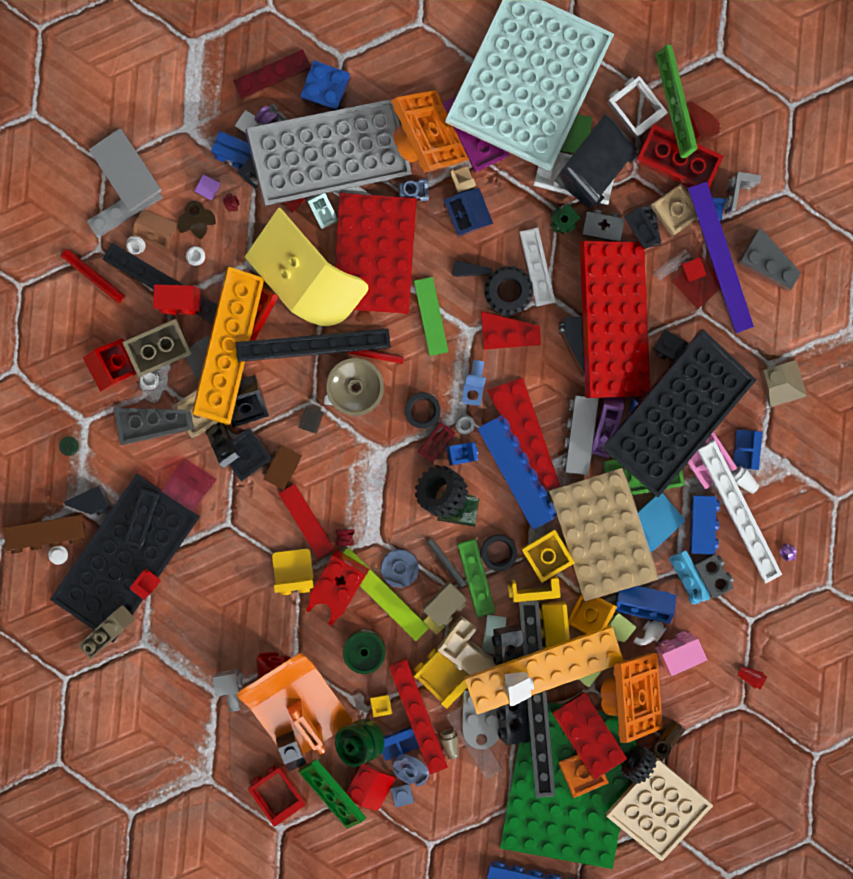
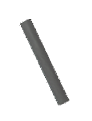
(445, 561)

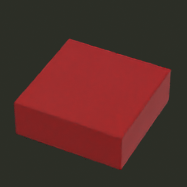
(693, 269)

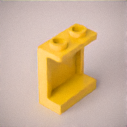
(550, 592)
(441, 677)

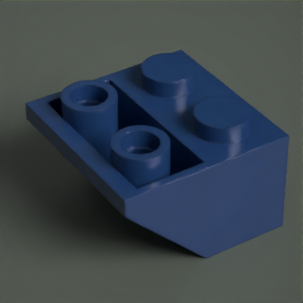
(468, 212)

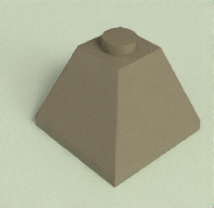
(783, 383)

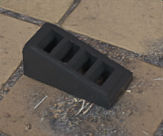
(464, 269)

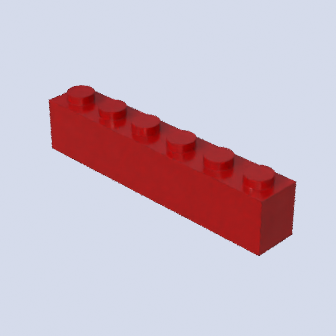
(418, 715)

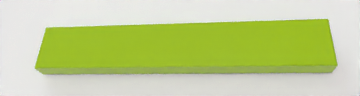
(390, 601)

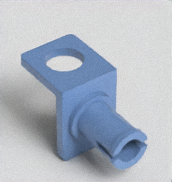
(474, 382)

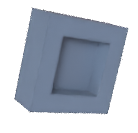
(402, 795)

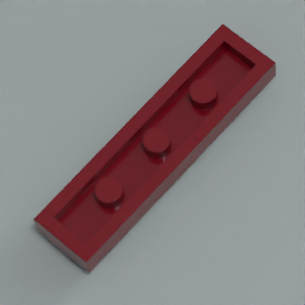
(272, 74)

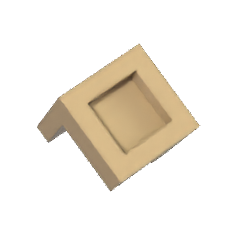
(462, 180)

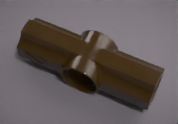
(669, 737)

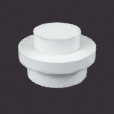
(135, 245)
(195, 256)
(150, 380)
(58, 555)

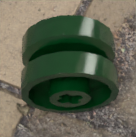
(367, 640)
(359, 742)

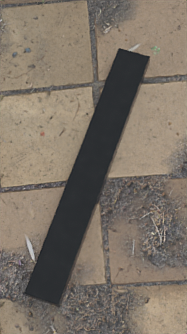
(151, 276)
(312, 345)

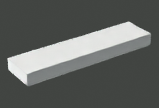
(537, 267)

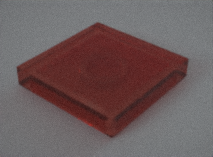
(701, 289)

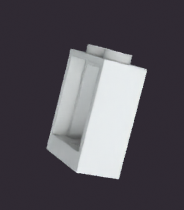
(651, 98)

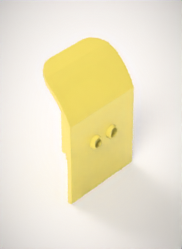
(302, 275)

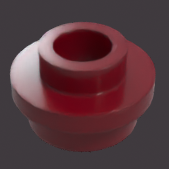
(231, 202)

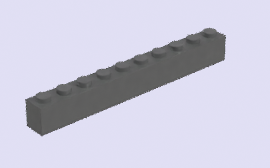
(537, 707)

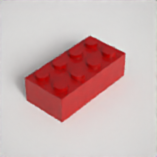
(662, 156)
(588, 735)

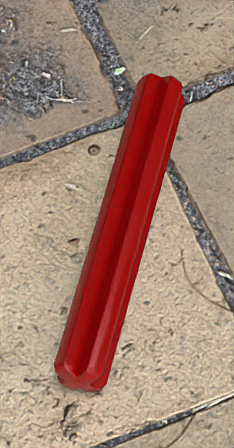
(93, 276)

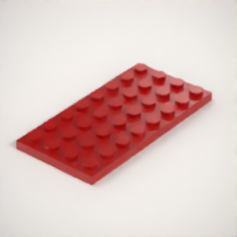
(614, 319)

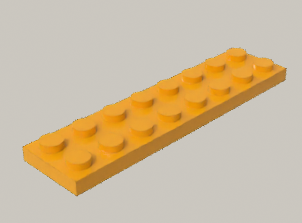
(231, 324)
(547, 667)

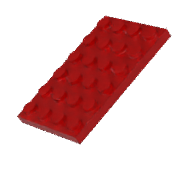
(378, 246)

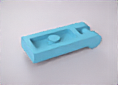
(690, 577)

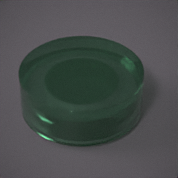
(69, 446)

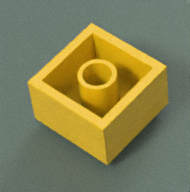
(547, 555)

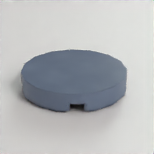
(399, 568)
(410, 770)

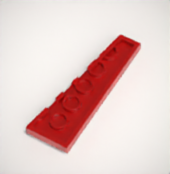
(515, 405)

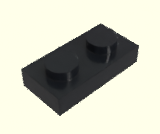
(642, 227)

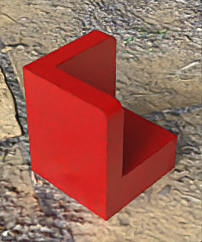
(145, 584)

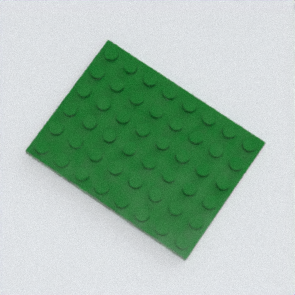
(562, 824)

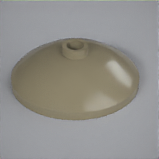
(355, 372)

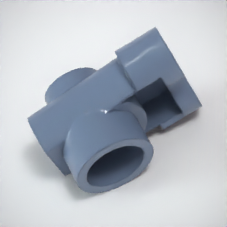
(418, 189)

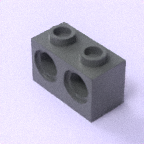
(710, 578)

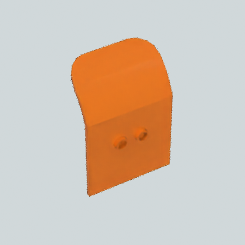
(297, 701)

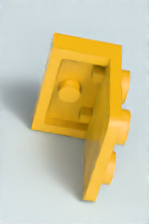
(293, 571)

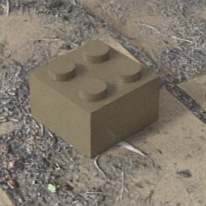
(444, 604)

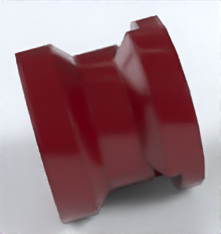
(345, 537)

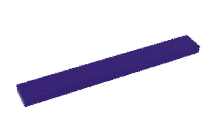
(720, 257)

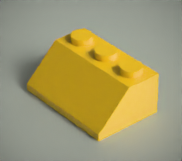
(555, 623)

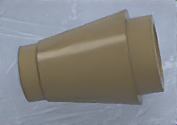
(449, 741)

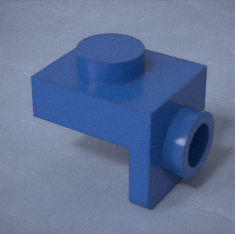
(462, 453)

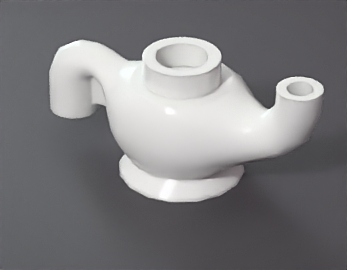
(654, 631)

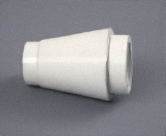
(745, 480)

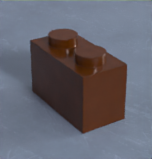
(282, 467)

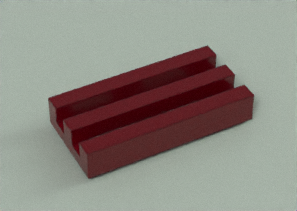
(426, 455)

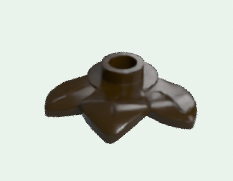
(196, 222)

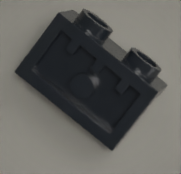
(669, 346)

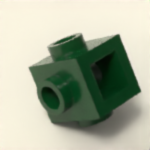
(568, 214)

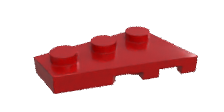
(508, 333)

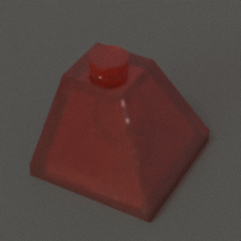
(703, 123)

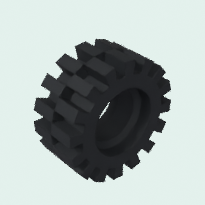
(639, 764)

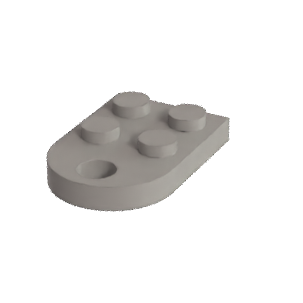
(473, 724)

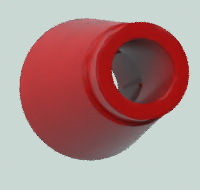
(753, 677)

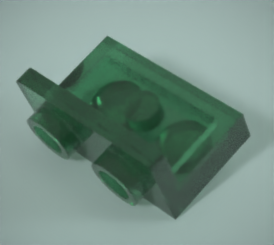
(466, 515)

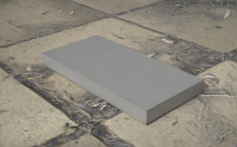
(125, 170)

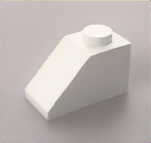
(518, 687)

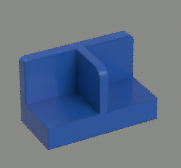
(747, 449)
(399, 743)

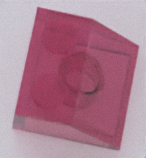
(189, 485)

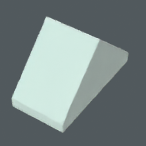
(322, 210)
(492, 623)

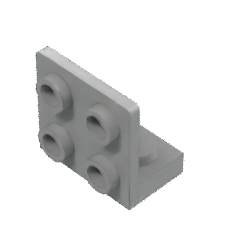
(739, 181)

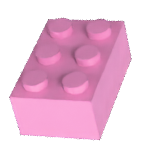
(680, 653)

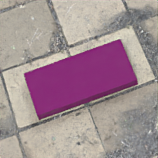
(480, 153)

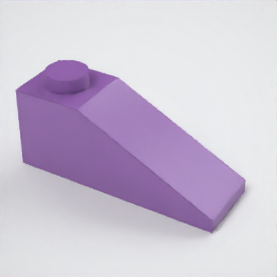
(607, 423)

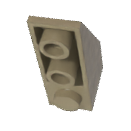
(106, 632)

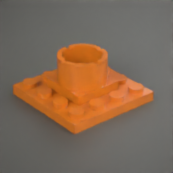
(424, 132)
(634, 697)

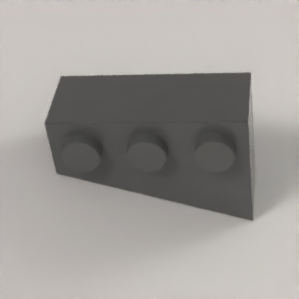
(768, 261)

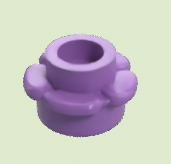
(788, 552)

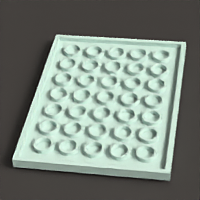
(529, 79)

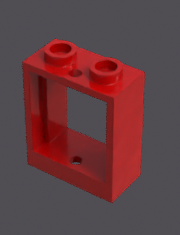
(286, 812)

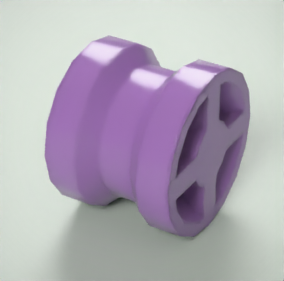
(265, 116)

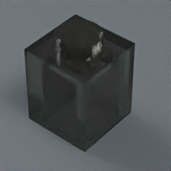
(312, 418)

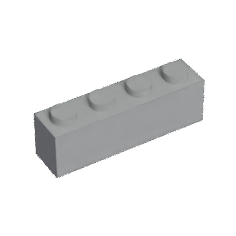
(580, 435)

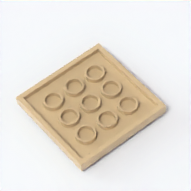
(659, 810)

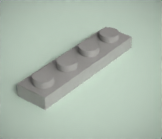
(116, 215)

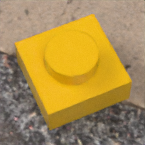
(381, 705)

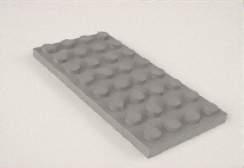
(326, 152)

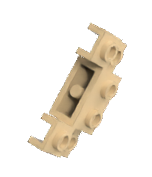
(462, 651)

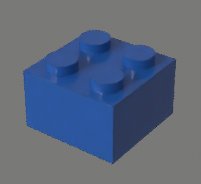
(325, 86)

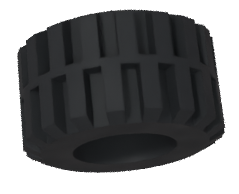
(520, 278)
(430, 485)

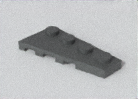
(145, 424)

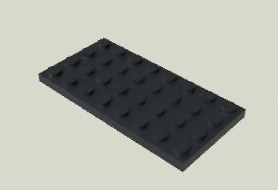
(679, 413)
(108, 567)

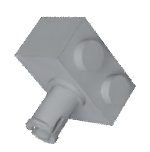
(228, 684)

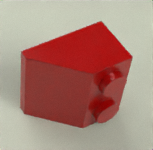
(109, 365)
(370, 786)

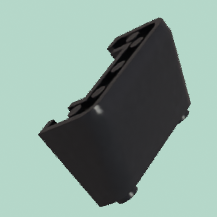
(597, 162)

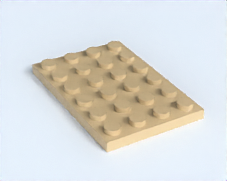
(604, 534)

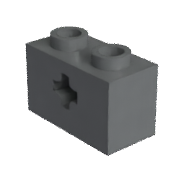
(593, 230)

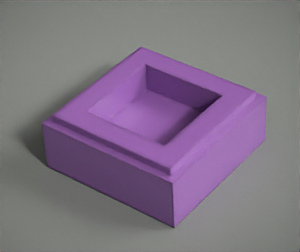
(207, 187)

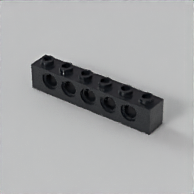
(518, 730)

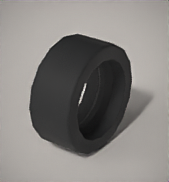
(437, 409)
(484, 552)

